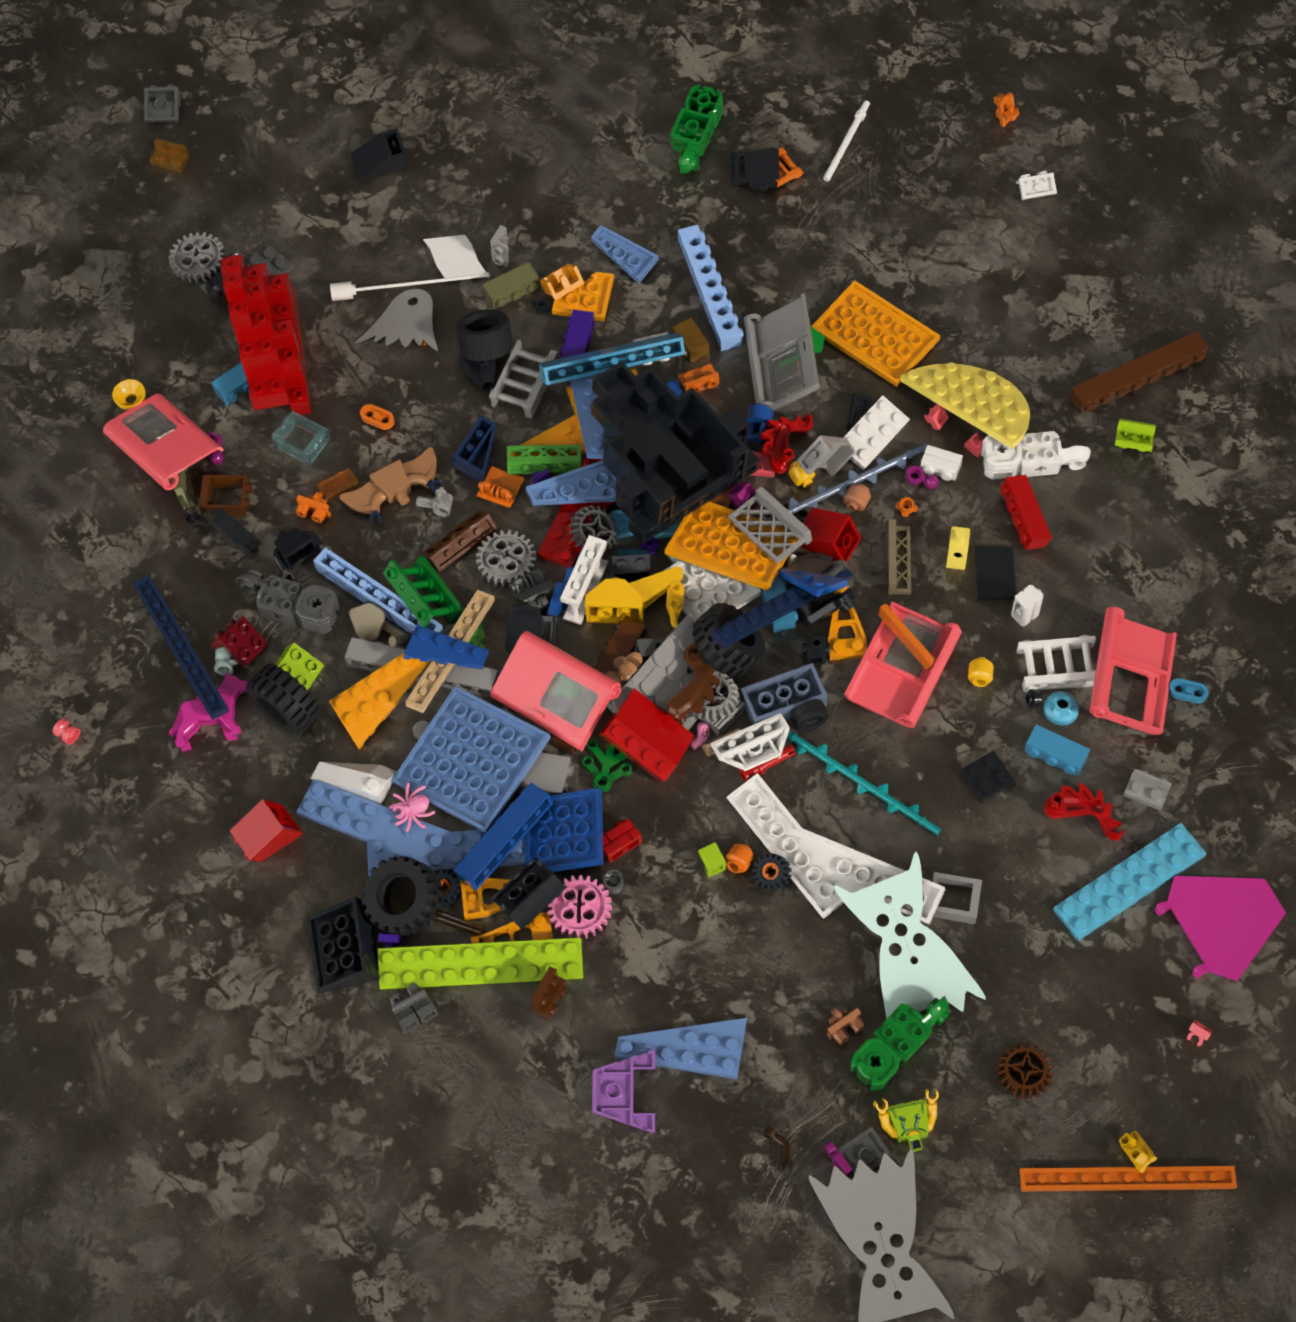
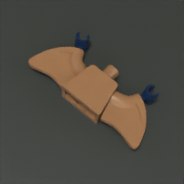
(393, 484)

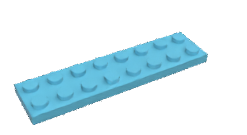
(1129, 881)

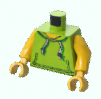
(909, 1120)

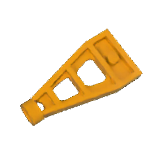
(846, 648)
(473, 900)
(539, 926)

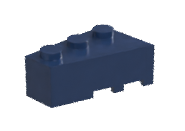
(475, 450)

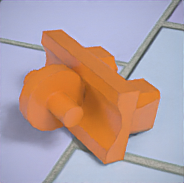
(1006, 109)
(313, 504)

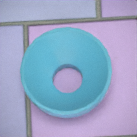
(1059, 715)

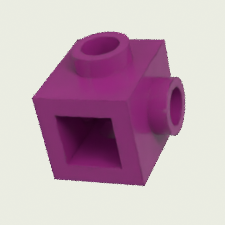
(742, 493)

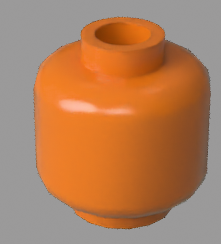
(739, 858)

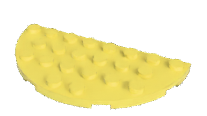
(976, 397)

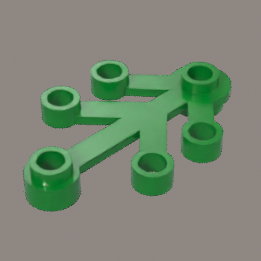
(607, 761)

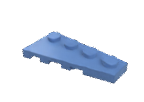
(626, 254)

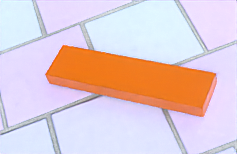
(906, 636)

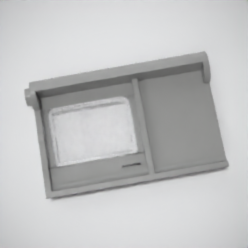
(782, 355)

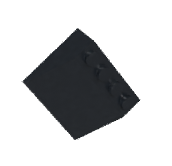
(342, 946)

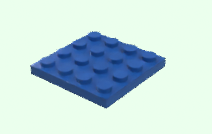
(568, 832)

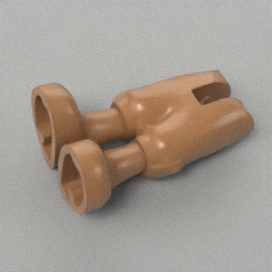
(625, 667)

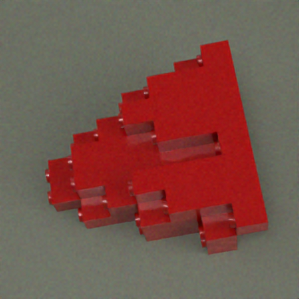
(267, 333)

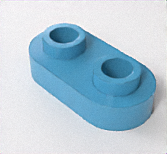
(1188, 690)

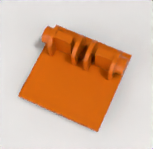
(500, 487)

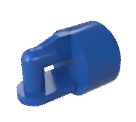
(757, 417)

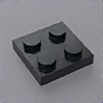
(987, 777)

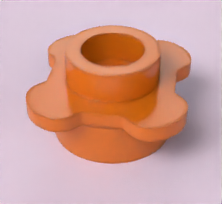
(907, 501)

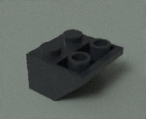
(631, 564)

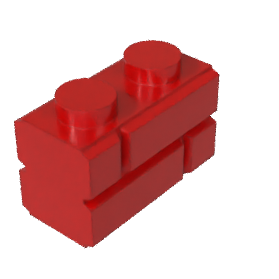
(620, 840)

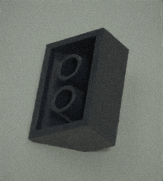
(528, 893)

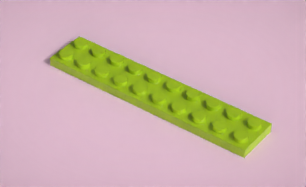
(479, 963)

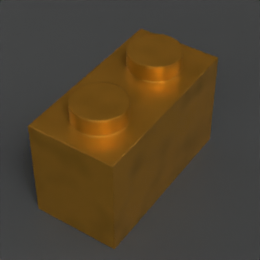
(694, 341)

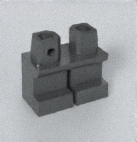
(404, 1008)

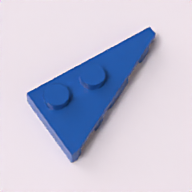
(813, 583)

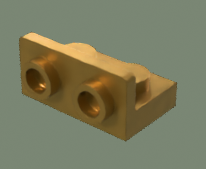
(169, 155)

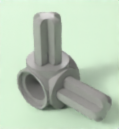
(440, 503)

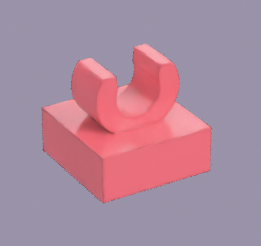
(937, 417)
(974, 444)
(1199, 1030)

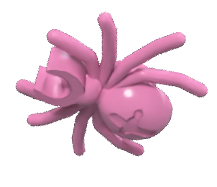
(410, 807)

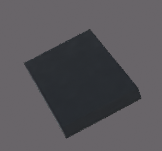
(995, 573)

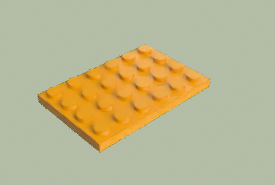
(875, 333)
(716, 544)

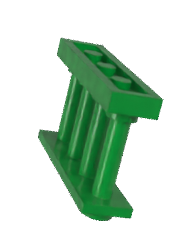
(434, 586)

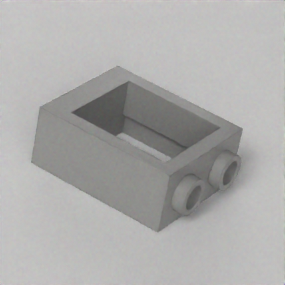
(955, 914)

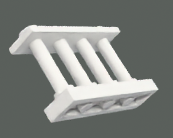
(584, 578)
(1052, 680)

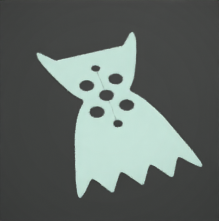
(937, 967)

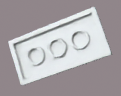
(875, 431)

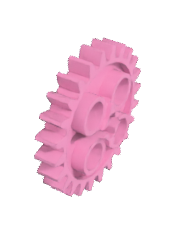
(598, 907)

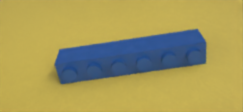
(503, 836)

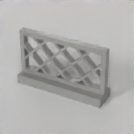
(783, 517)

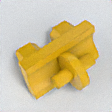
(1137, 1150)

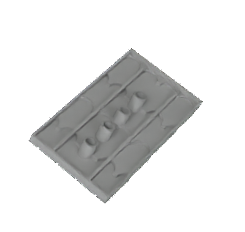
(665, 672)

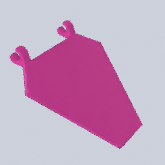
(1224, 920)

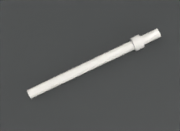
(859, 117)

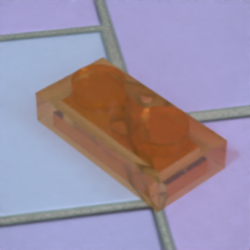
(338, 484)

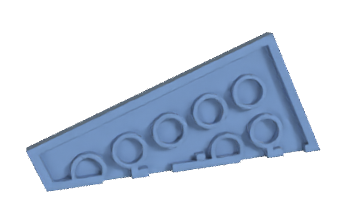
(590, 428)
(583, 485)
(698, 1048)

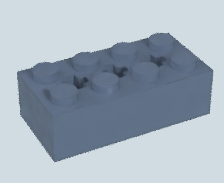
(782, 694)

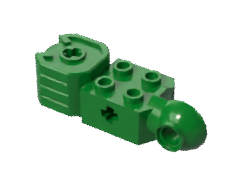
(696, 125)
(896, 1042)

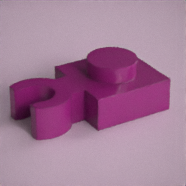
(837, 1159)

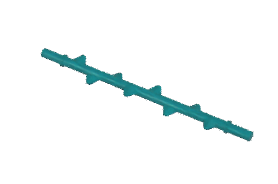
(863, 785)

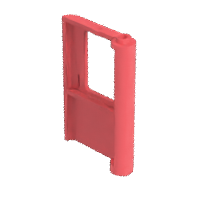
(1139, 651)

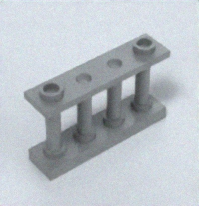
(535, 390)

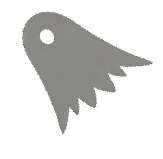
(405, 321)

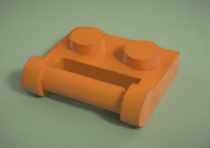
(785, 175)

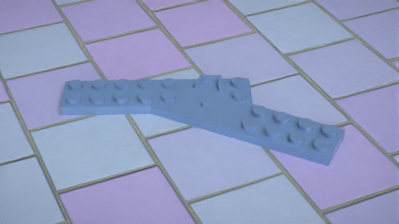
(384, 839)

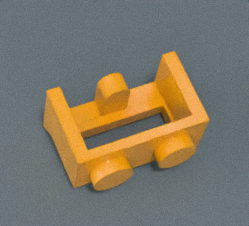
(567, 276)

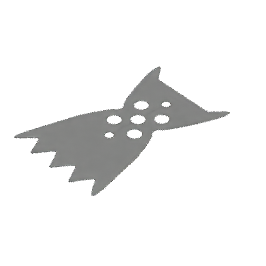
(886, 1199)

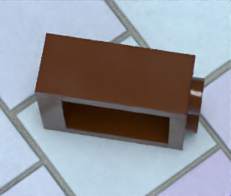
(225, 481)

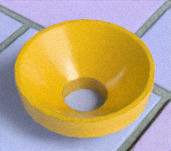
(127, 389)

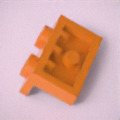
(699, 378)

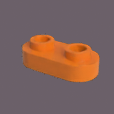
(378, 417)

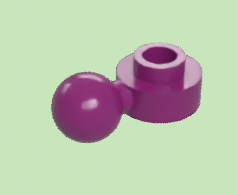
(216, 457)
(930, 481)

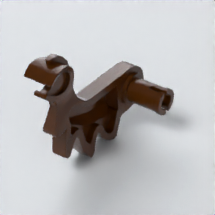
(699, 688)

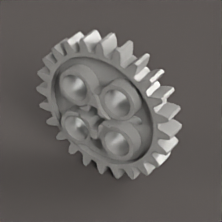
(196, 257)
(505, 557)

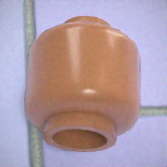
(857, 497)

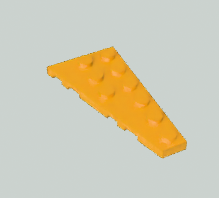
(564, 433)
(375, 696)

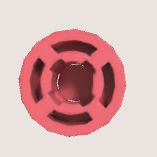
(67, 732)

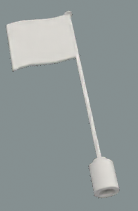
(452, 256)

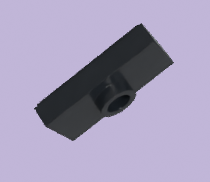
(858, 408)

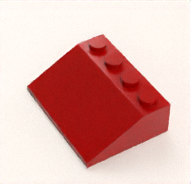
(647, 735)

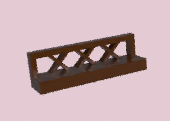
(460, 540)

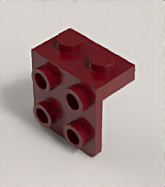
(240, 640)

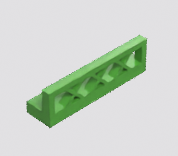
(556, 464)

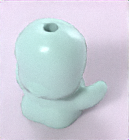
(224, 661)

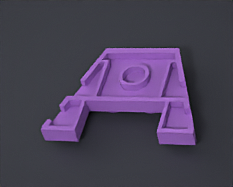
(615, 1091)

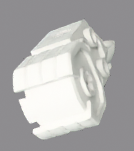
(1034, 456)

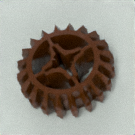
(1032, 1071)

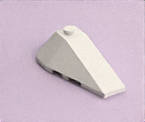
(363, 780)

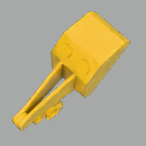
(617, 598)

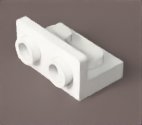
(1036, 186)

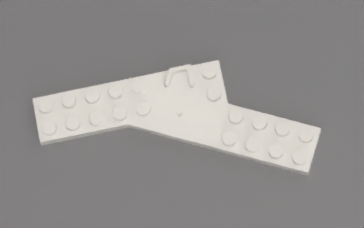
(815, 860)

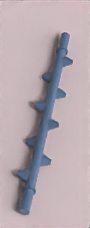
(853, 478)

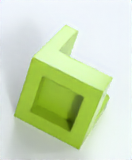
(712, 859)

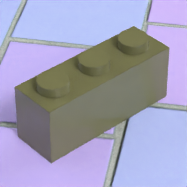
(511, 285)

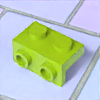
(1135, 435)

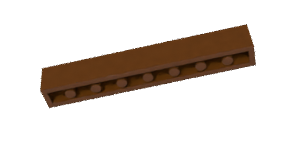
(1138, 372)
(618, 645)

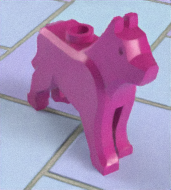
(193, 714)

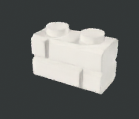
(941, 463)
(1027, 605)

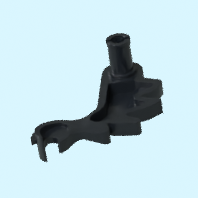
(839, 601)

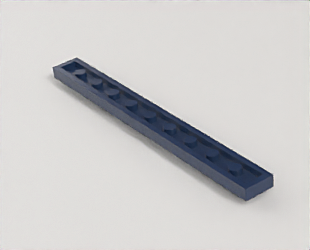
(766, 614)
(181, 647)

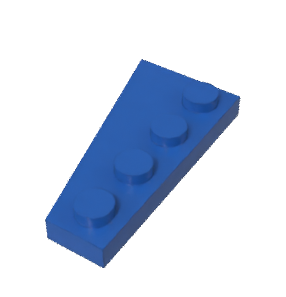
(438, 647)

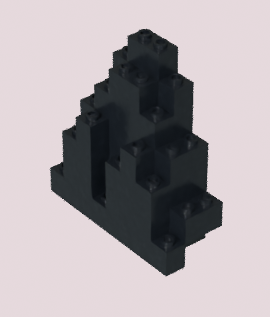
(666, 448)

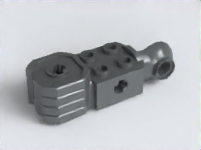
(292, 602)

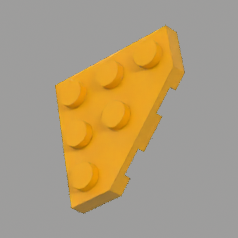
(590, 297)

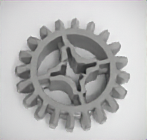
(722, 705)

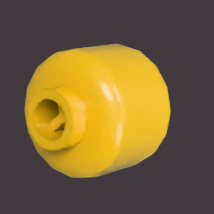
(798, 475)
(980, 672)

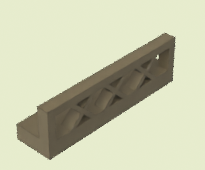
(892, 556)

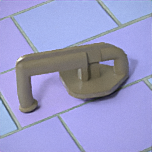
(369, 621)

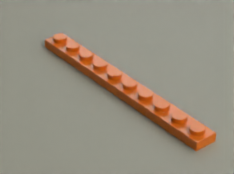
(1127, 1178)

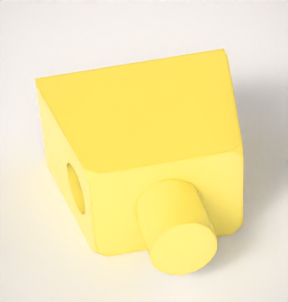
(958, 544)

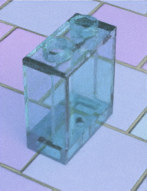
(314, 447)

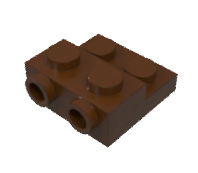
(548, 994)

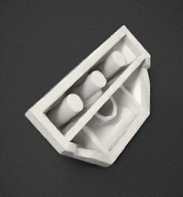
(753, 744)

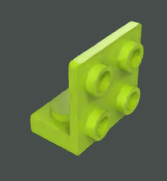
(300, 664)

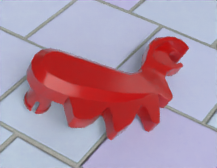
(777, 441)
(1073, 804)

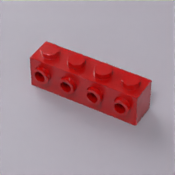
(1025, 512)

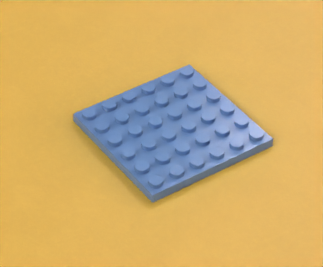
(471, 759)

